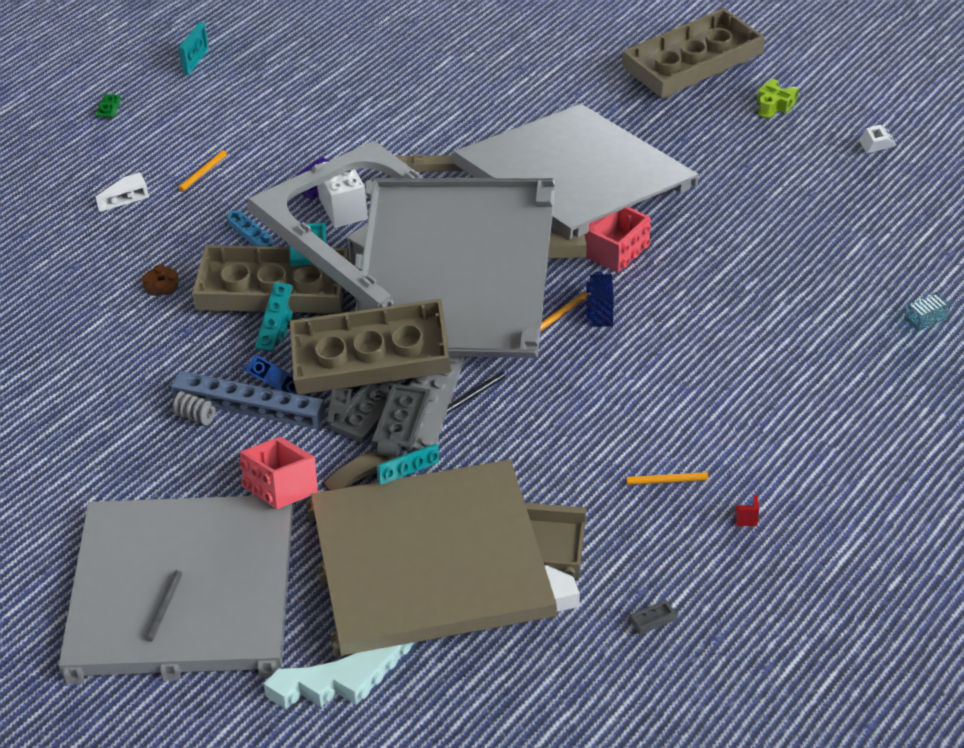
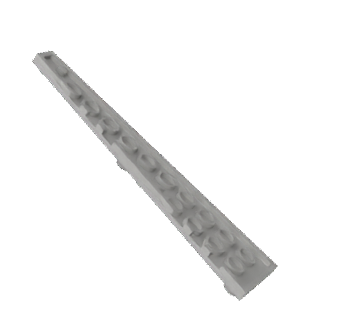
(442, 388)

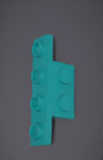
(276, 318)
(407, 464)

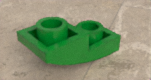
(109, 105)

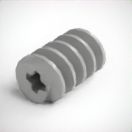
(193, 408)

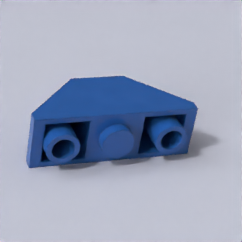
(271, 374)

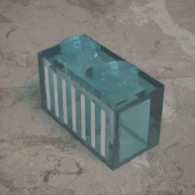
(927, 311)

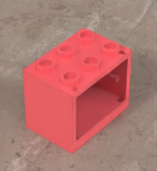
(618, 238)
(278, 472)

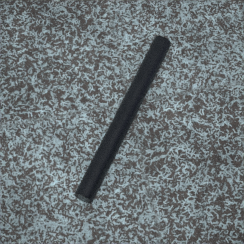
(475, 392)

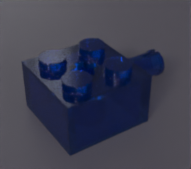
(600, 300)

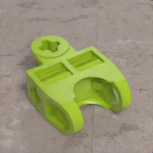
(775, 98)

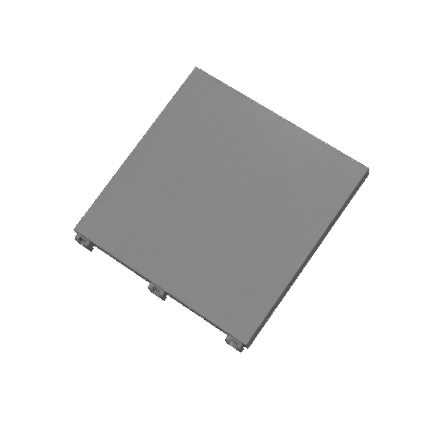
(590, 159)
(470, 245)
(223, 609)

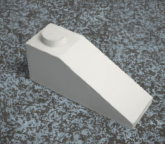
(123, 192)

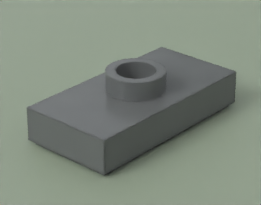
(653, 617)

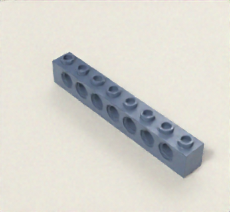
(252, 399)

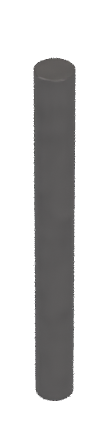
(163, 606)

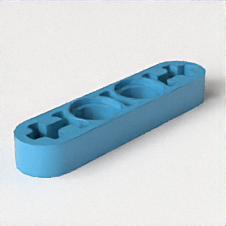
(247, 233)

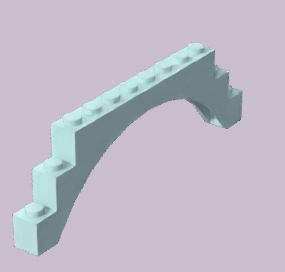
(348, 677)

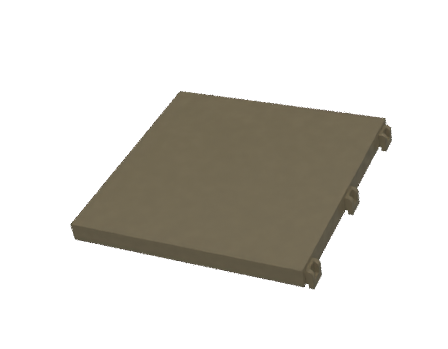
(429, 557)

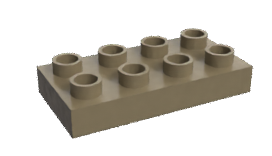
(693, 52)
(245, 275)
(369, 346)

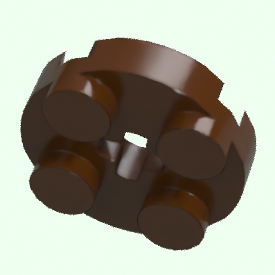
(153, 283)

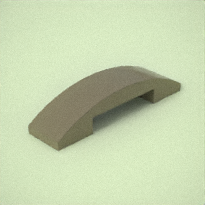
(356, 470)

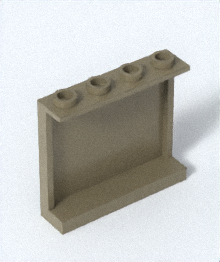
(559, 535)

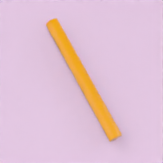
(202, 171)
(565, 309)
(667, 478)

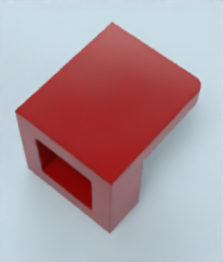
(748, 514)

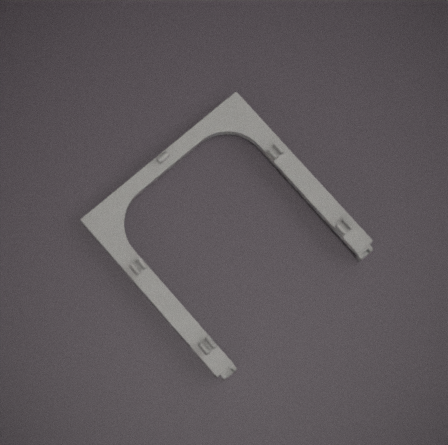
(273, 211)

